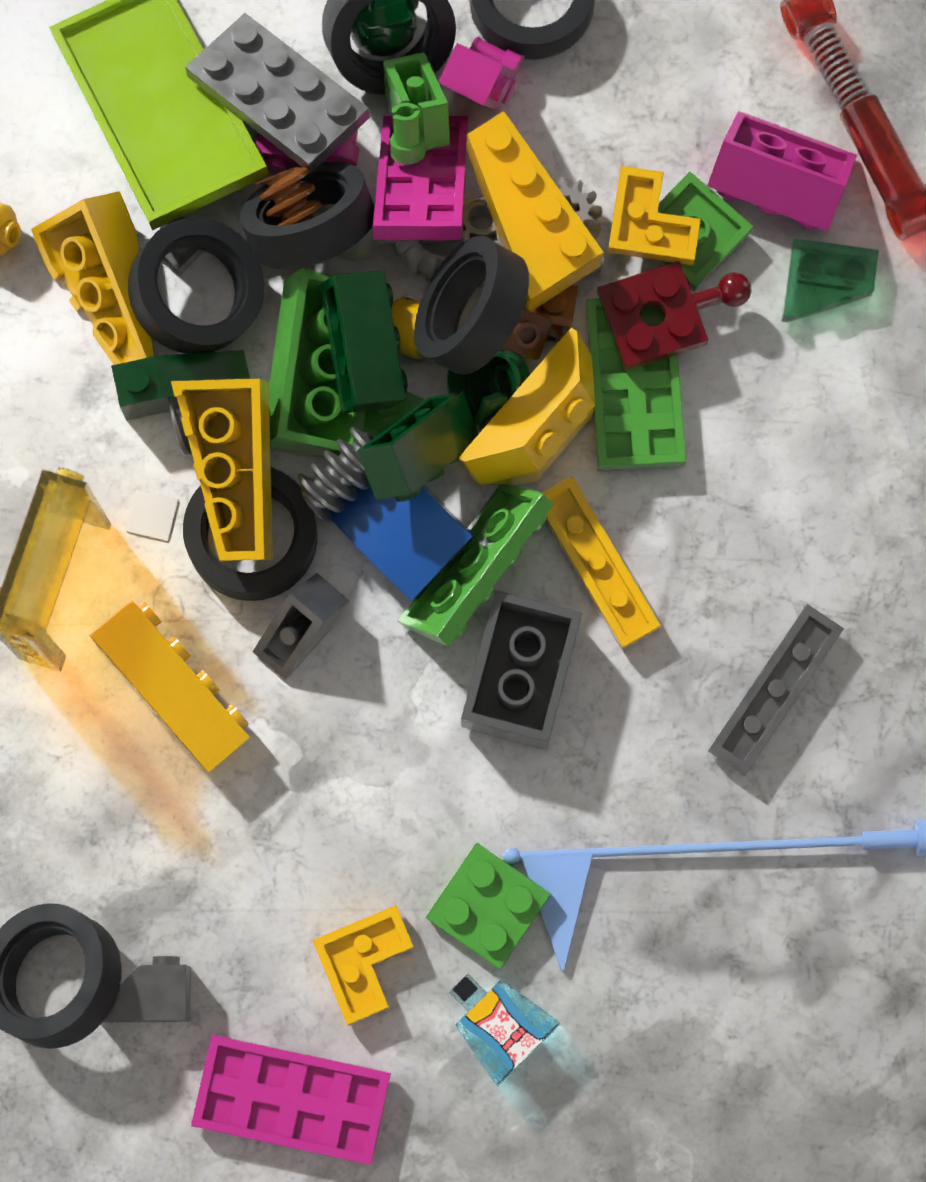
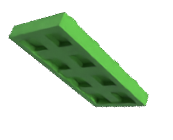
(635, 409)

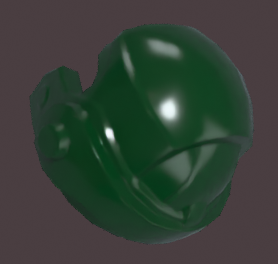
(385, 27)
(490, 385)

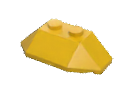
(536, 419)

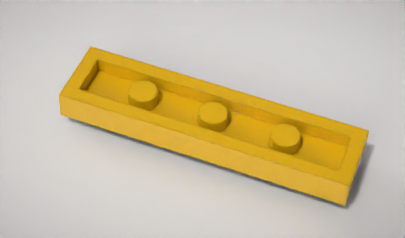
(598, 565)

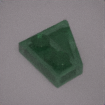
(826, 277)

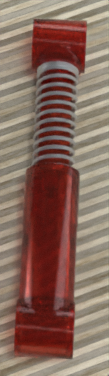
(861, 116)

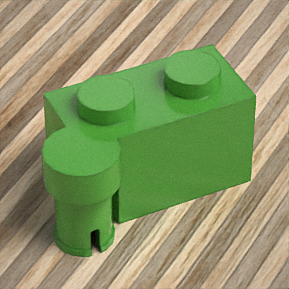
(416, 108)

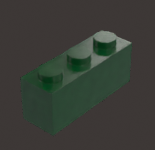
(363, 341)
(418, 446)

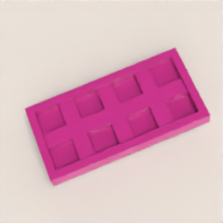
(425, 196)
(291, 1099)

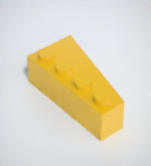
(530, 211)
(232, 460)
(170, 685)

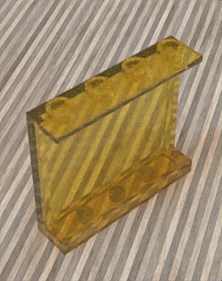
(41, 563)

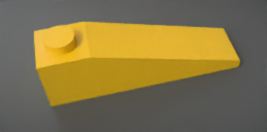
(92, 254)

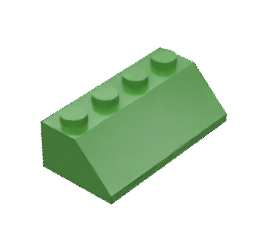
(302, 377)

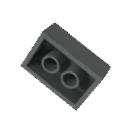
(521, 669)

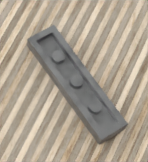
(775, 690)

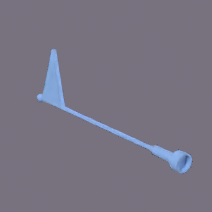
(566, 871)

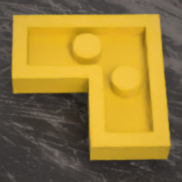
(643, 231)
(349, 959)

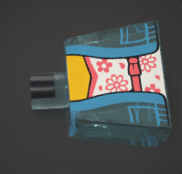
(500, 1025)

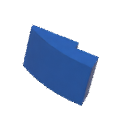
(406, 538)

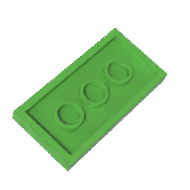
(470, 578)

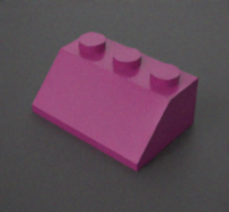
(781, 171)

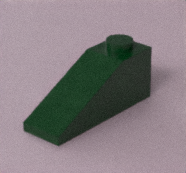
(146, 384)

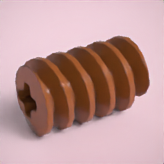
(290, 196)

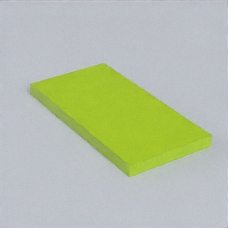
(162, 127)

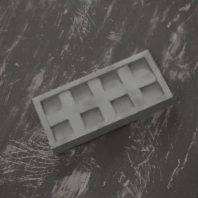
(277, 92)

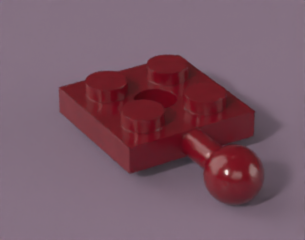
(670, 292)

